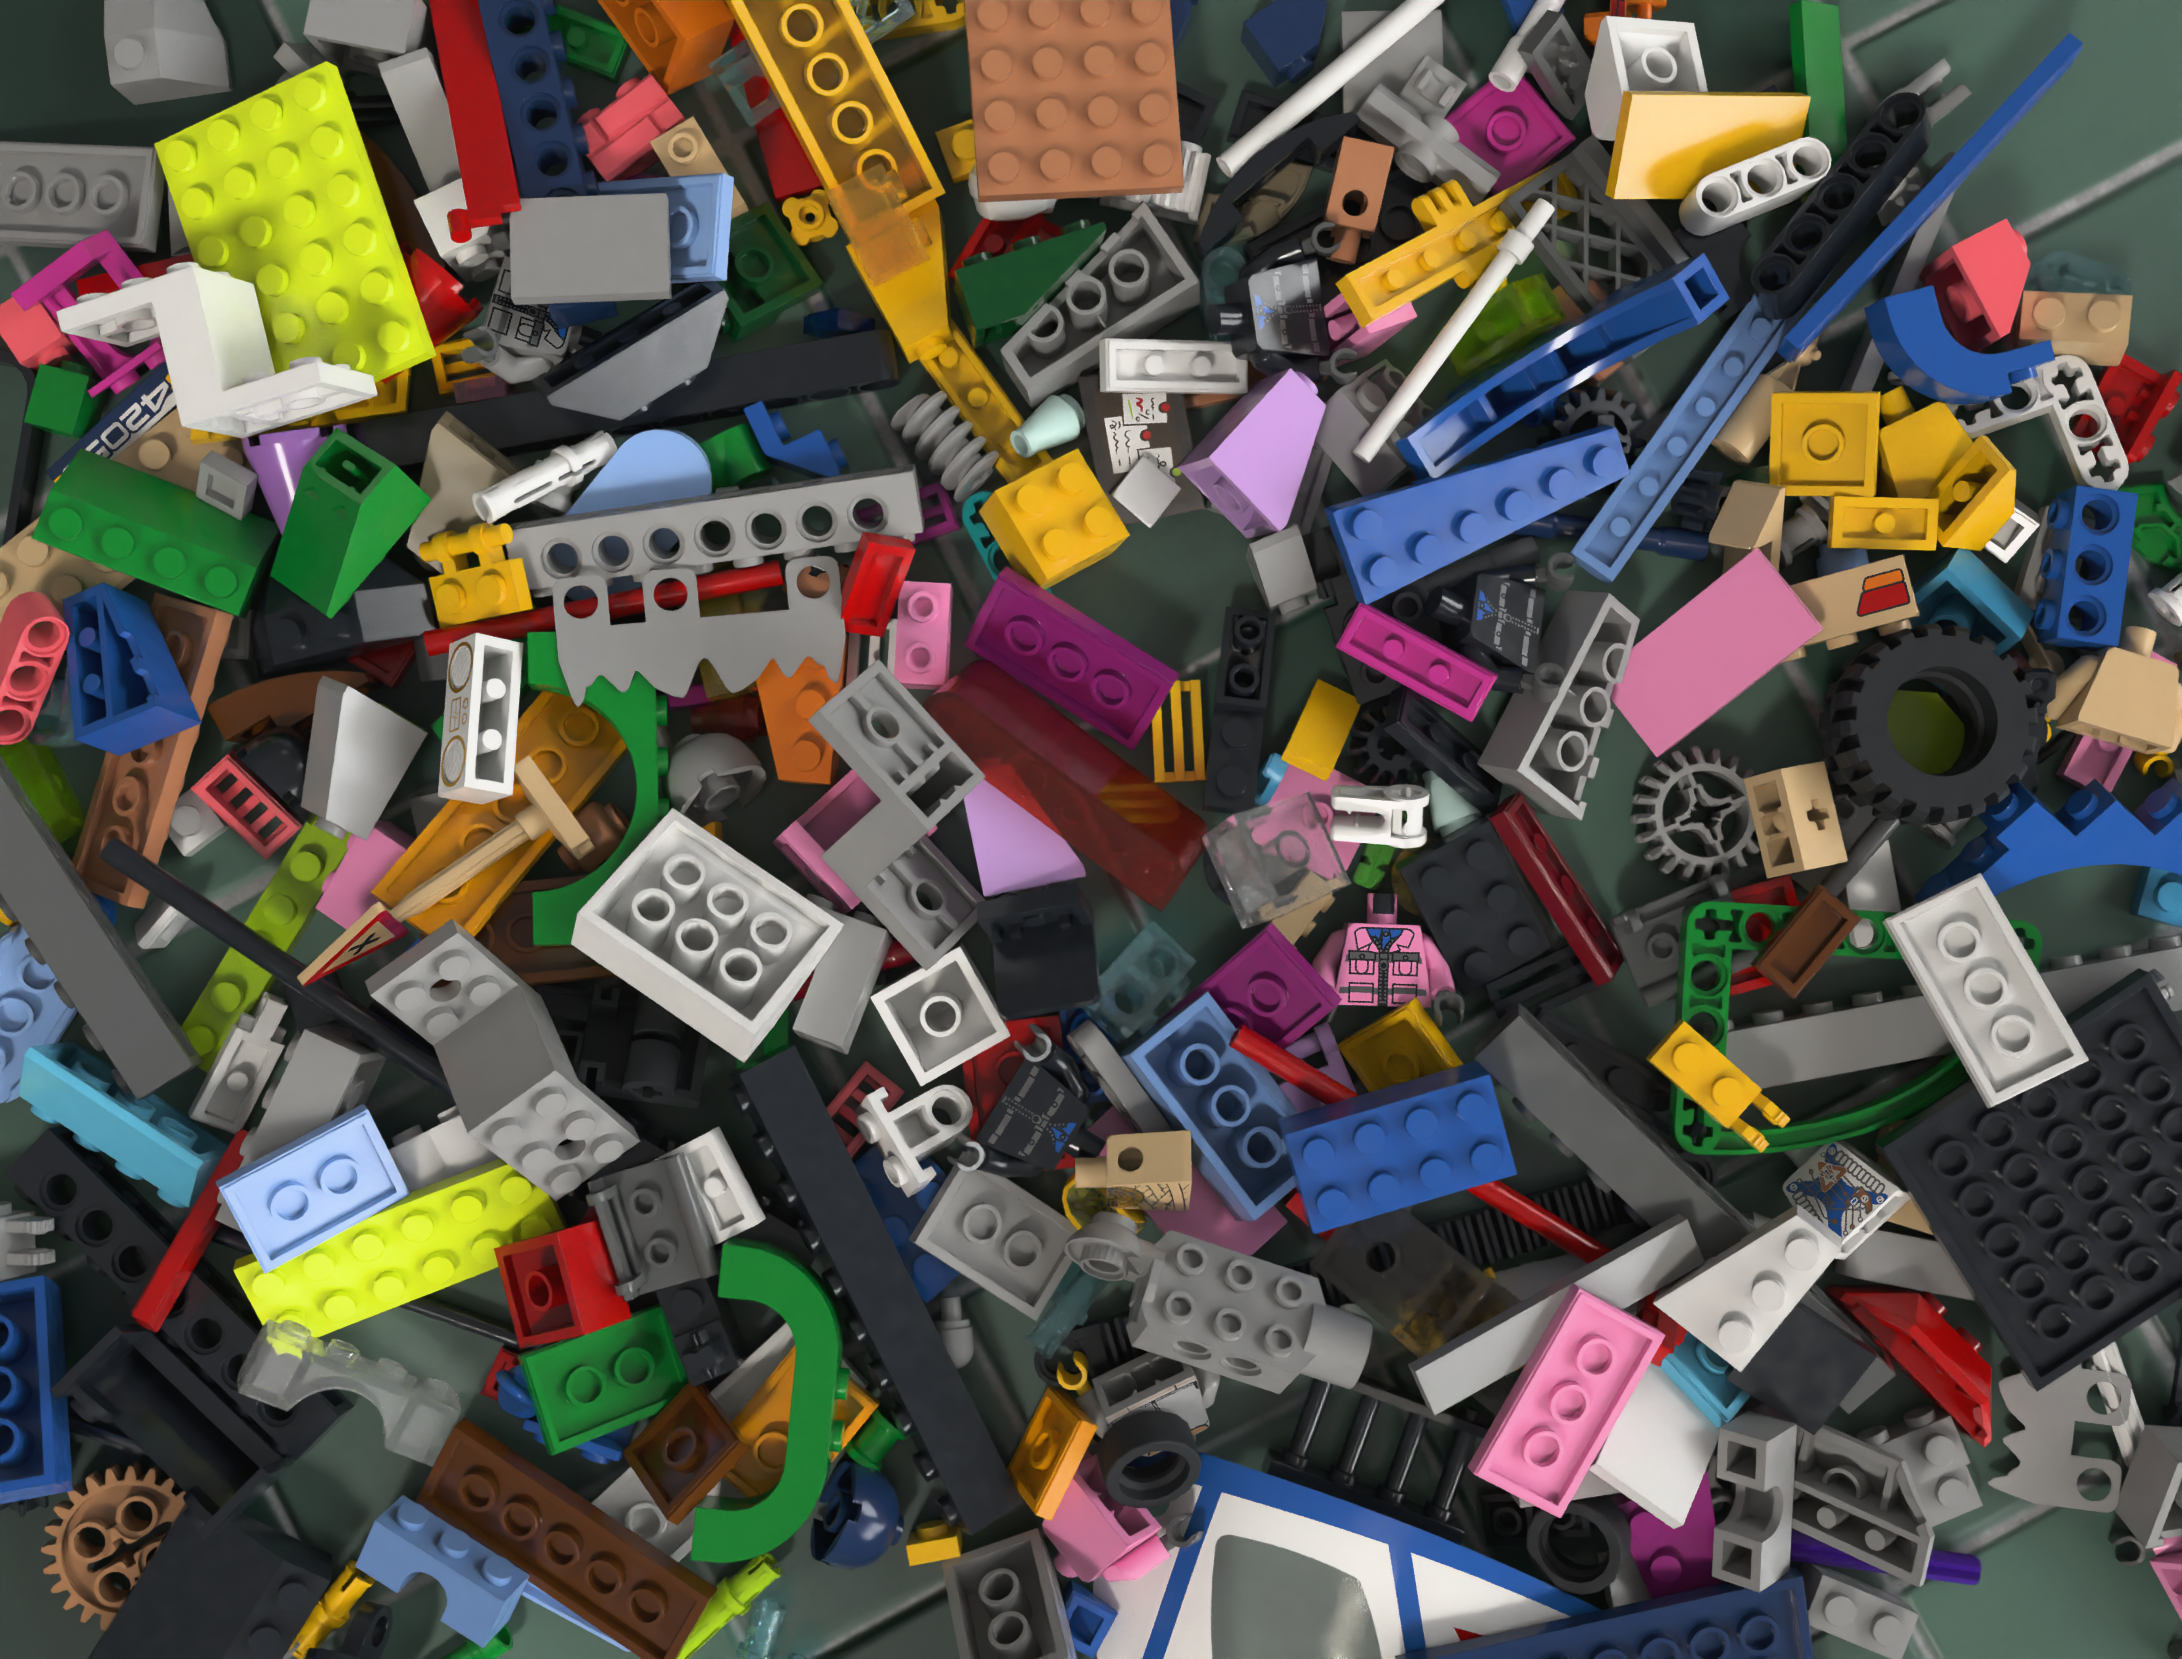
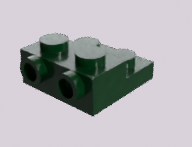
(763, 273)

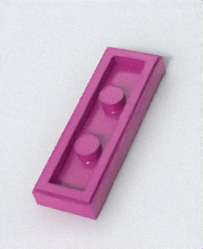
(1416, 661)

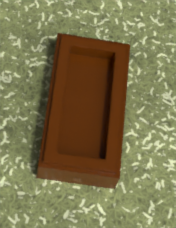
(1805, 941)

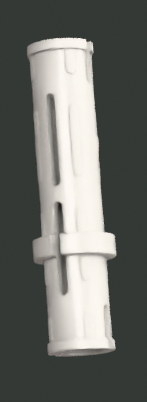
(562, 468)

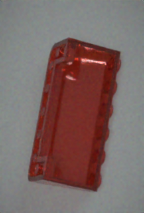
(1070, 781)

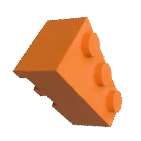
(787, 705)

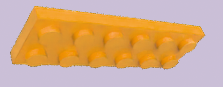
(573, 752)

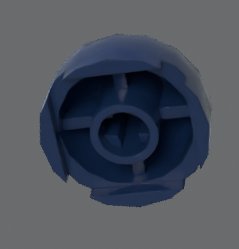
(858, 1519)

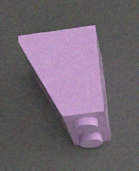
(1259, 453)
(1015, 847)

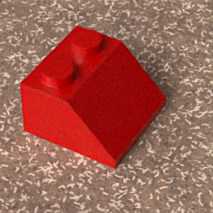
(561, 1284)

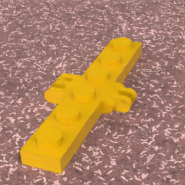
(1455, 245)

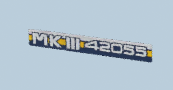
(126, 421)

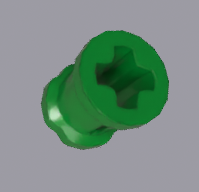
(874, 1440)

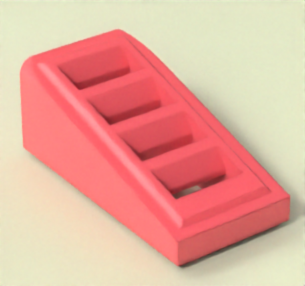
(220, 803)
(838, 1105)

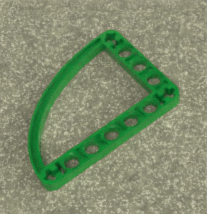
(1715, 1002)

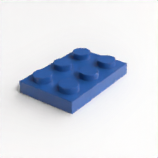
(901, 1218)

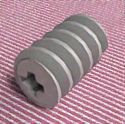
(944, 444)

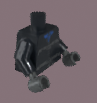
(1279, 312)
(1499, 623)
(1034, 1117)

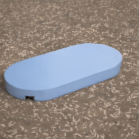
(644, 470)
(28, 1008)

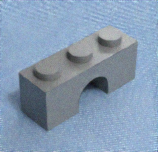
(1755, 1538)

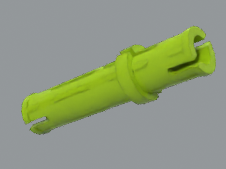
(732, 1599)

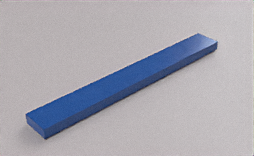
(1930, 198)

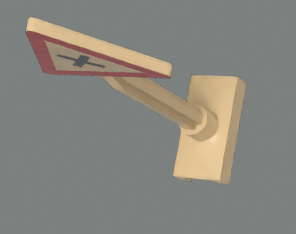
(382, 926)

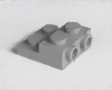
(1934, 1459)

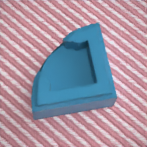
(1269, 778)

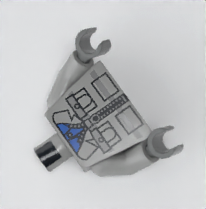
(520, 339)

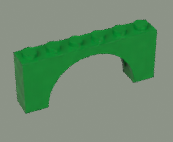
(636, 719)

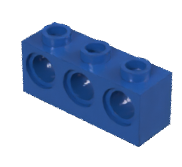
(2107, 555)

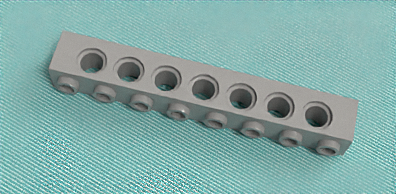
(892, 488)

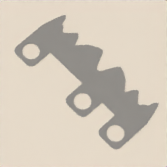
(674, 642)
(2044, 1447)

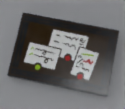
(1134, 426)

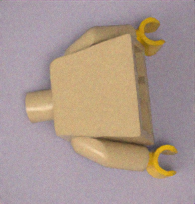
(2123, 700)

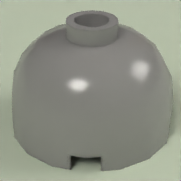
(711, 774)

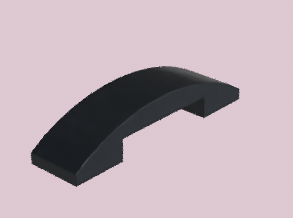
(1315, 139)

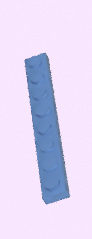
(1681, 439)

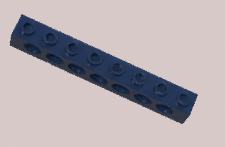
(531, 101)

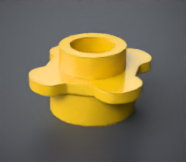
(814, 231)

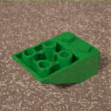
(343, 521)

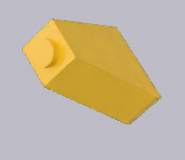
(918, 300)

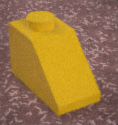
(1975, 497)

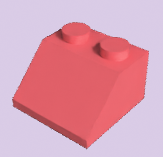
(1980, 284)

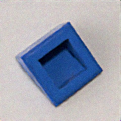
(1087, 1618)

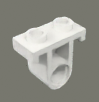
(913, 1132)

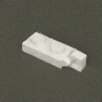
(241, 1067)

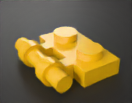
(477, 592)

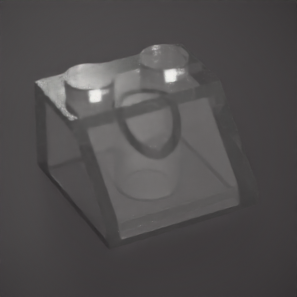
(1275, 859)

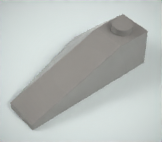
(164, 50)

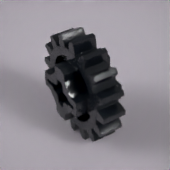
(1592, 410)

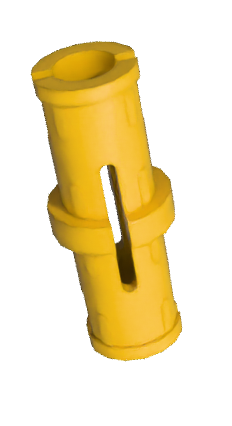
(332, 1608)

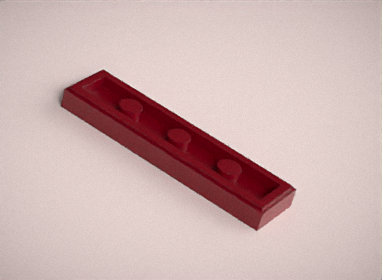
(1557, 888)

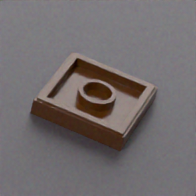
(685, 1451)

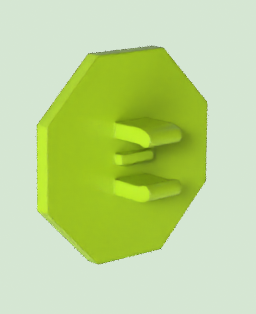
(1925, 730)

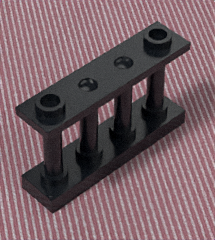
(1388, 1497)

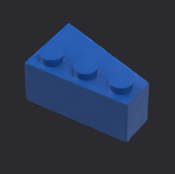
(122, 673)

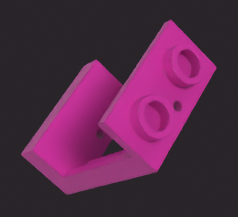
(53, 290)

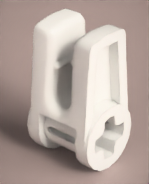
(1390, 804)

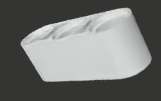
(1770, 171)

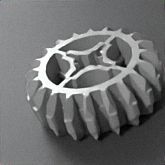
(1690, 794)

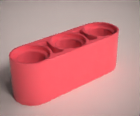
(36, 649)

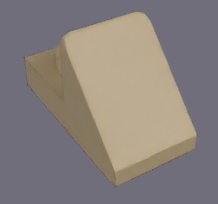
(1750, 521)

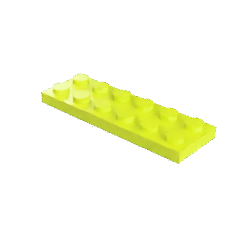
(403, 1250)

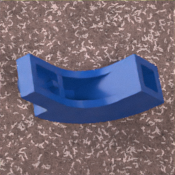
(1930, 361)

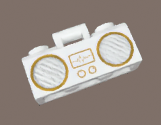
(480, 719)

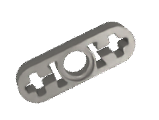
(1116, 1079)

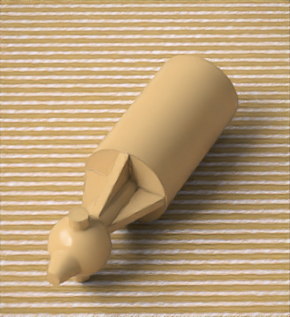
(1751, 420)

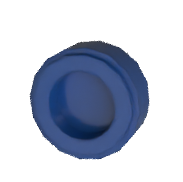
(513, 1393)

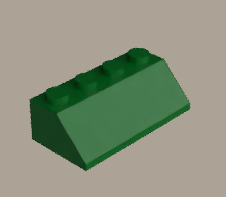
(156, 533)

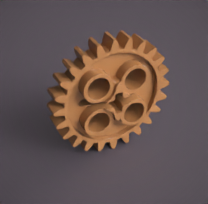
(108, 1508)

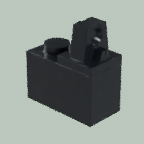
(703, 1329)

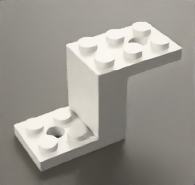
(215, 351)

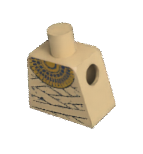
(1141, 1171)

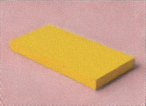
(1680, 137)

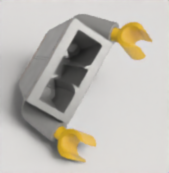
(1143, 1386)

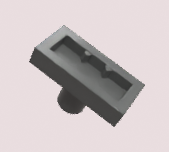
(1557, 63)

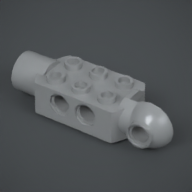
(1224, 1307)

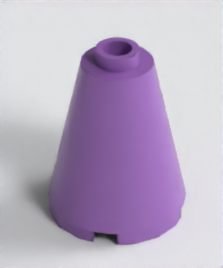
(281, 462)

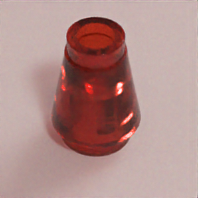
(736, 715)

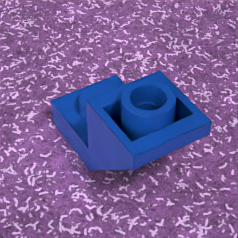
(807, 455)

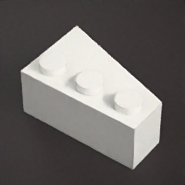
(1752, 1286)

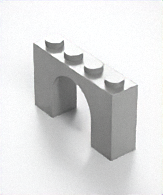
(842, 979)

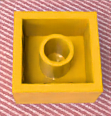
(1054, 521)

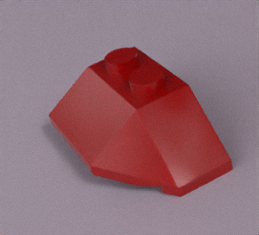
(1927, 1350)

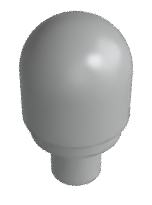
(955, 1331)

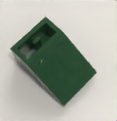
(1007, 290)

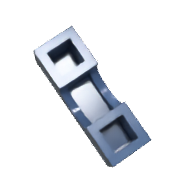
(476, 1581)

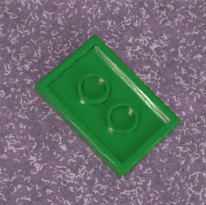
(603, 1379)

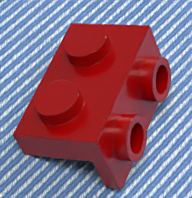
(2135, 403)

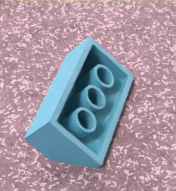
(143, 1135)

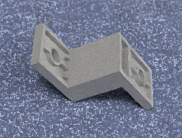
(919, 781)
(503, 1060)

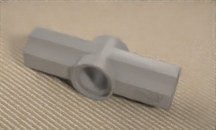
(1425, 145)

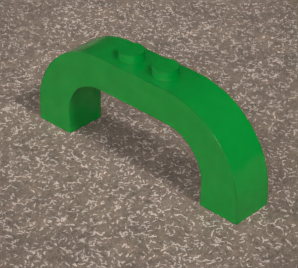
(751, 1526)

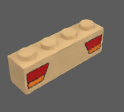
(1858, 601)

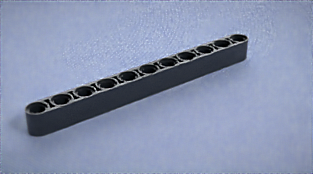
(730, 383)

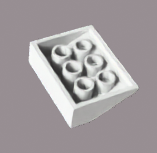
(705, 934)

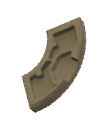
(1266, 207)

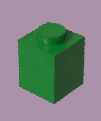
(62, 402)

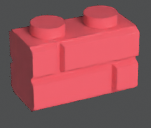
(623, 130)

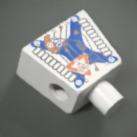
(1843, 1191)

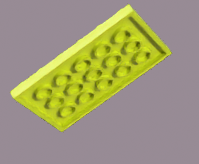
(294, 207)

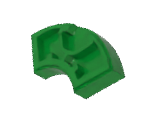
(2156, 527)

